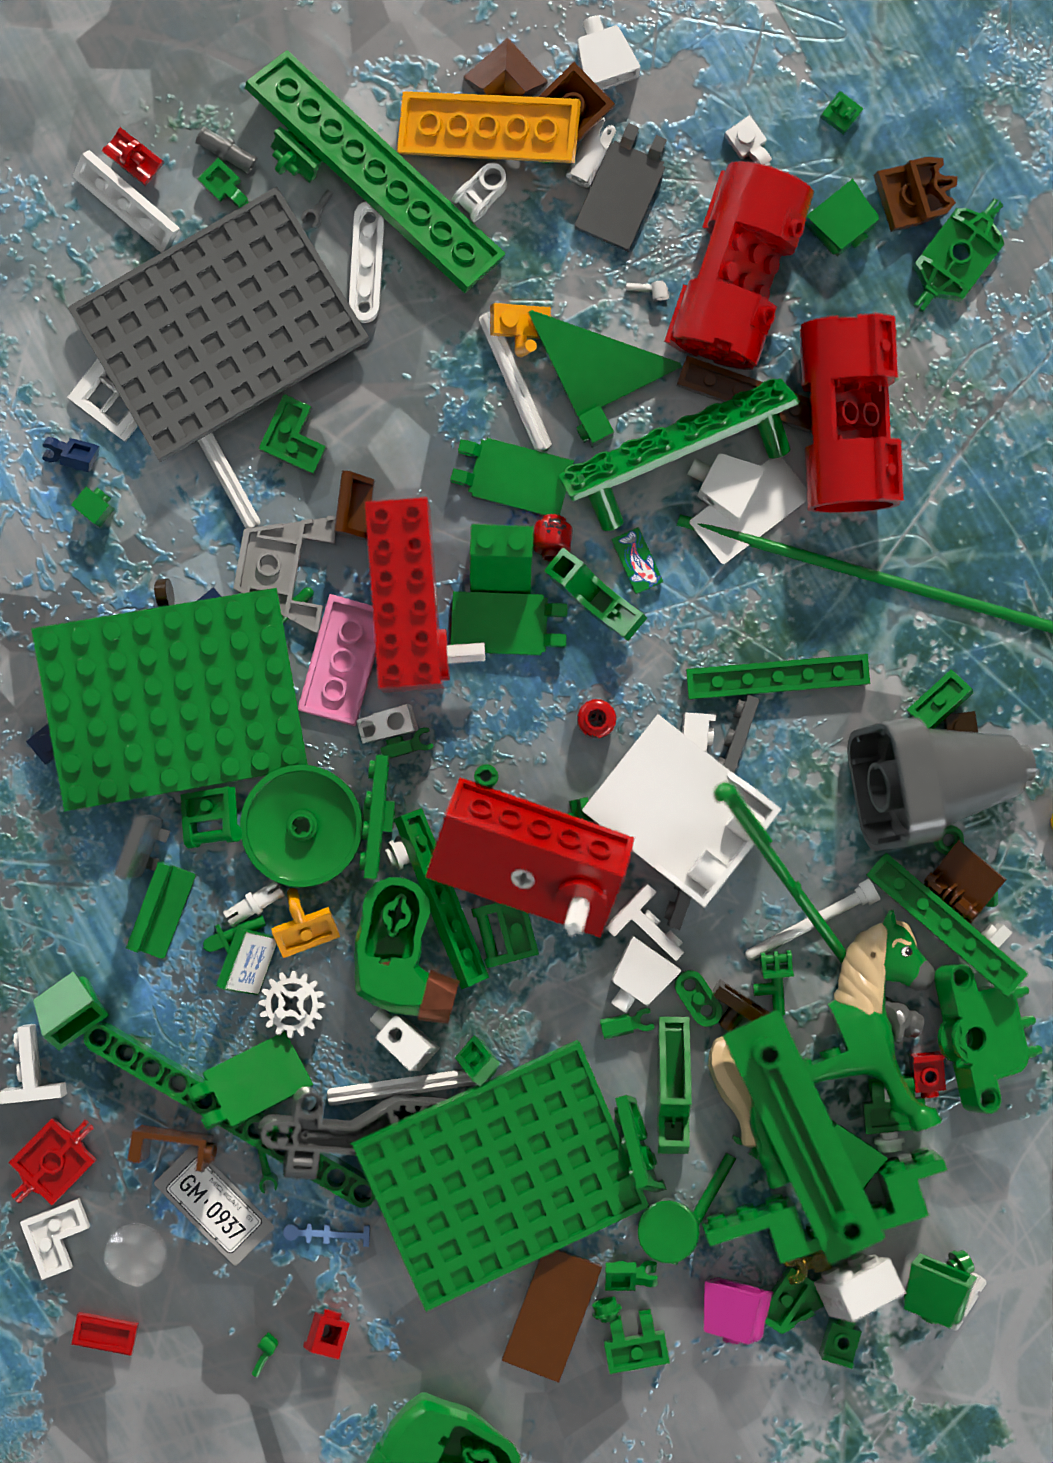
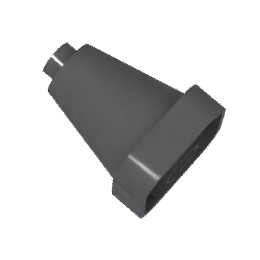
(922, 779)

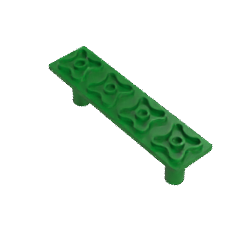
(687, 435)
(804, 1137)

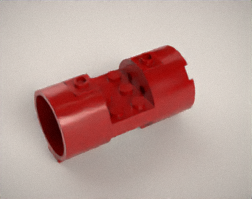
(752, 222)
(852, 453)

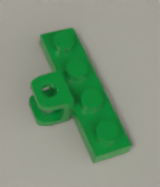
(377, 816)

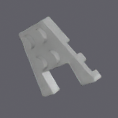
(272, 558)

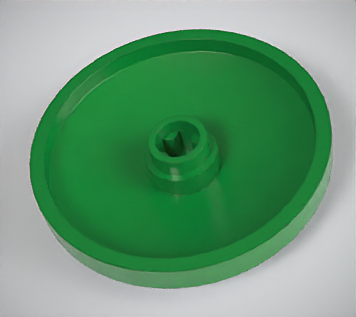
(301, 825)

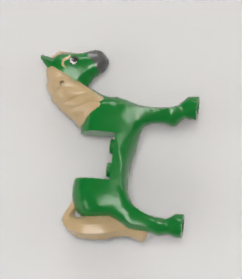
(859, 1012)

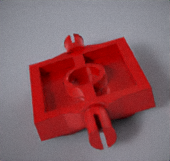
(52, 1161)

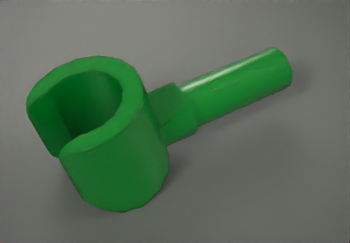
(266, 1172)
(267, 1346)

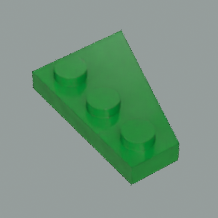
(641, 1157)

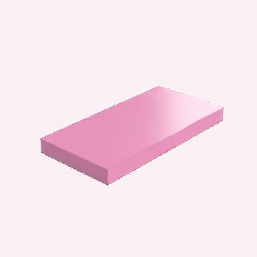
(340, 662)

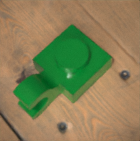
(222, 183)
(398, 747)
(625, 1275)

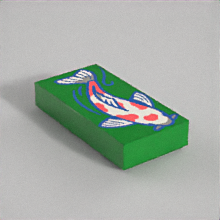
(637, 560)

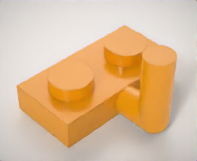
(514, 321)
(304, 930)

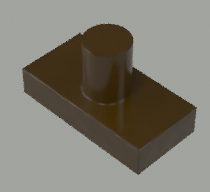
(739, 1006)

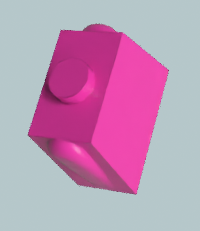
(735, 1310)

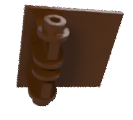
(964, 881)

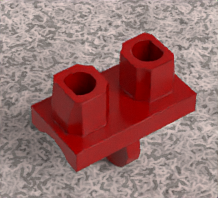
(133, 156)

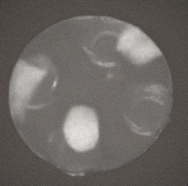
(135, 1254)

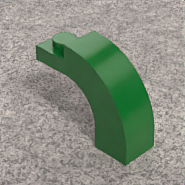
(594, 595)

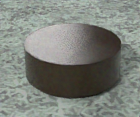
(164, 592)

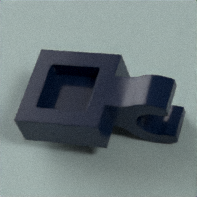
(74, 454)

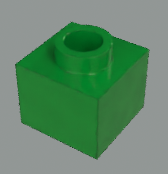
(594, 427)
(93, 505)

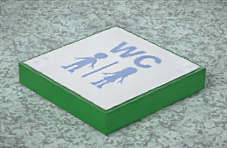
(247, 961)

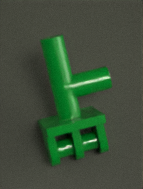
(222, 938)
(776, 973)

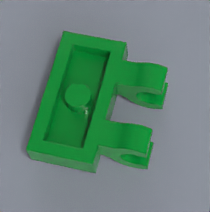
(878, 1114)
(636, 1350)

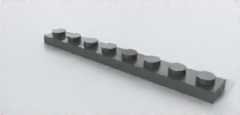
(735, 742)

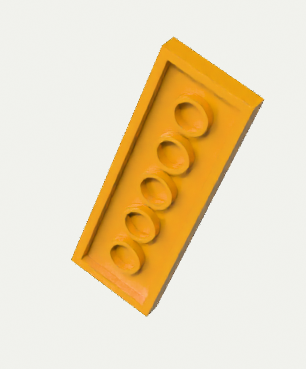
(489, 126)

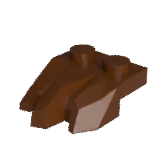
(914, 192)

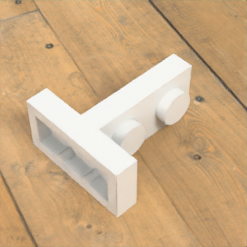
(646, 921)
(29, 1071)

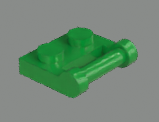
(208, 807)
(515, 930)

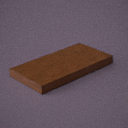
(551, 1314)

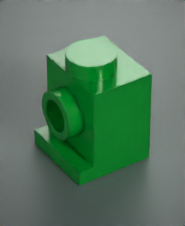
(834, 1331)

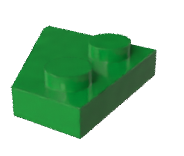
(792, 1302)

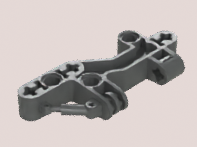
(313, 1134)

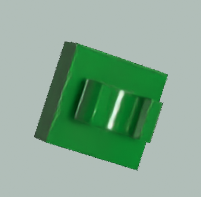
(841, 112)

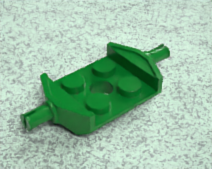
(953, 278)

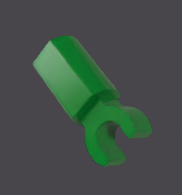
(624, 1024)

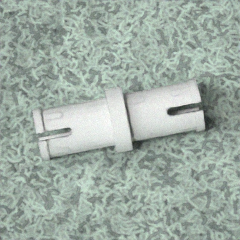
(254, 903)

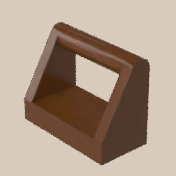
(351, 511)

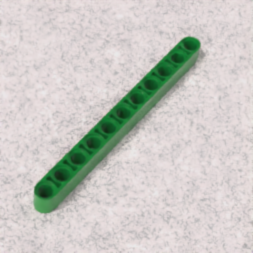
(163, 1083)

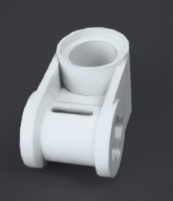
(480, 192)

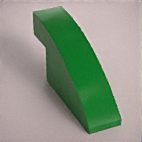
(673, 1085)

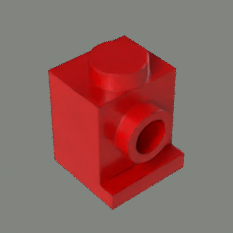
(921, 1064)
(332, 1343)

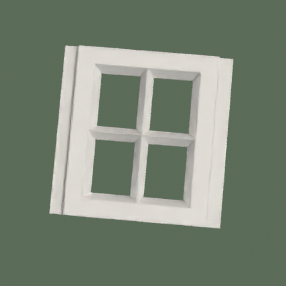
(83, 391)

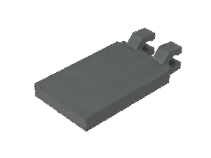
(622, 191)
(139, 846)

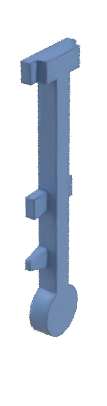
(292, 1231)

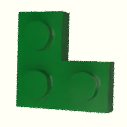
(285, 440)

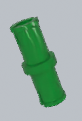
(483, 768)

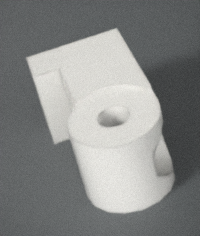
(387, 724)

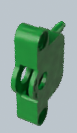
(995, 1035)

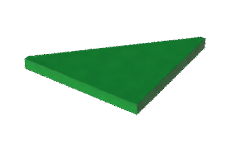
(596, 367)

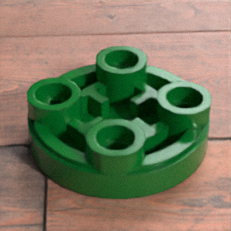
(668, 1231)

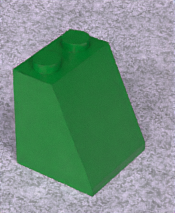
(501, 558)

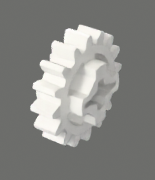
(302, 994)

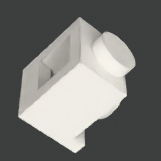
(697, 728)

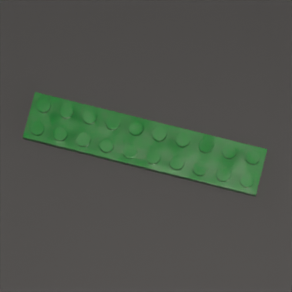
(375, 171)

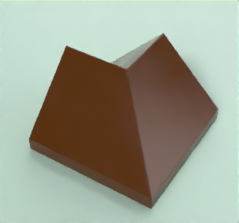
(505, 73)
(578, 85)

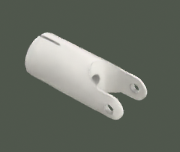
(590, 154)

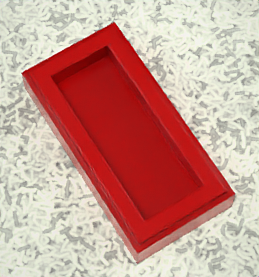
(105, 1333)

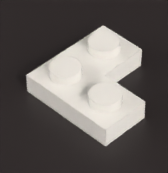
(46, 1234)

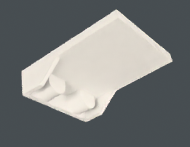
(668, 804)

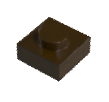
(962, 722)

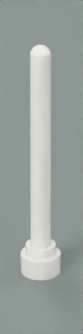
(863, 894)

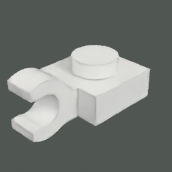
(747, 140)

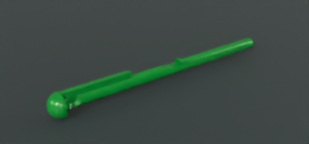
(727, 793)

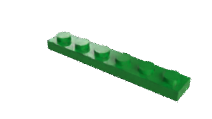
(777, 676)
(443, 901)
(947, 925)

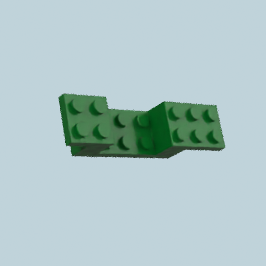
(780, 1217)

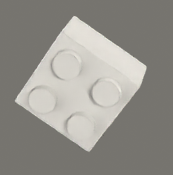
(858, 1286)

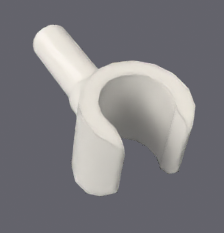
(658, 289)

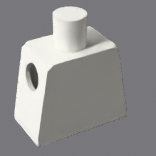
(606, 54)
(727, 484)
(641, 975)
(414, 1047)

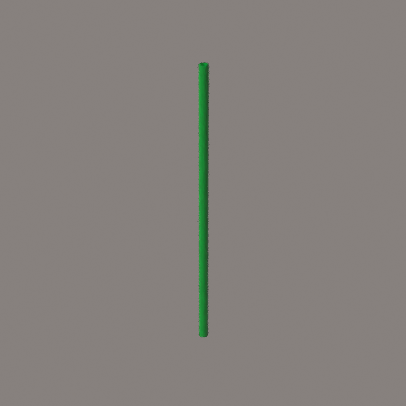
(878, 577)

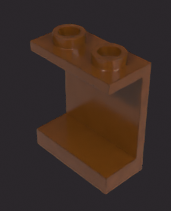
(143, 1135)

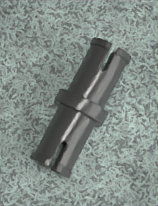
(226, 149)

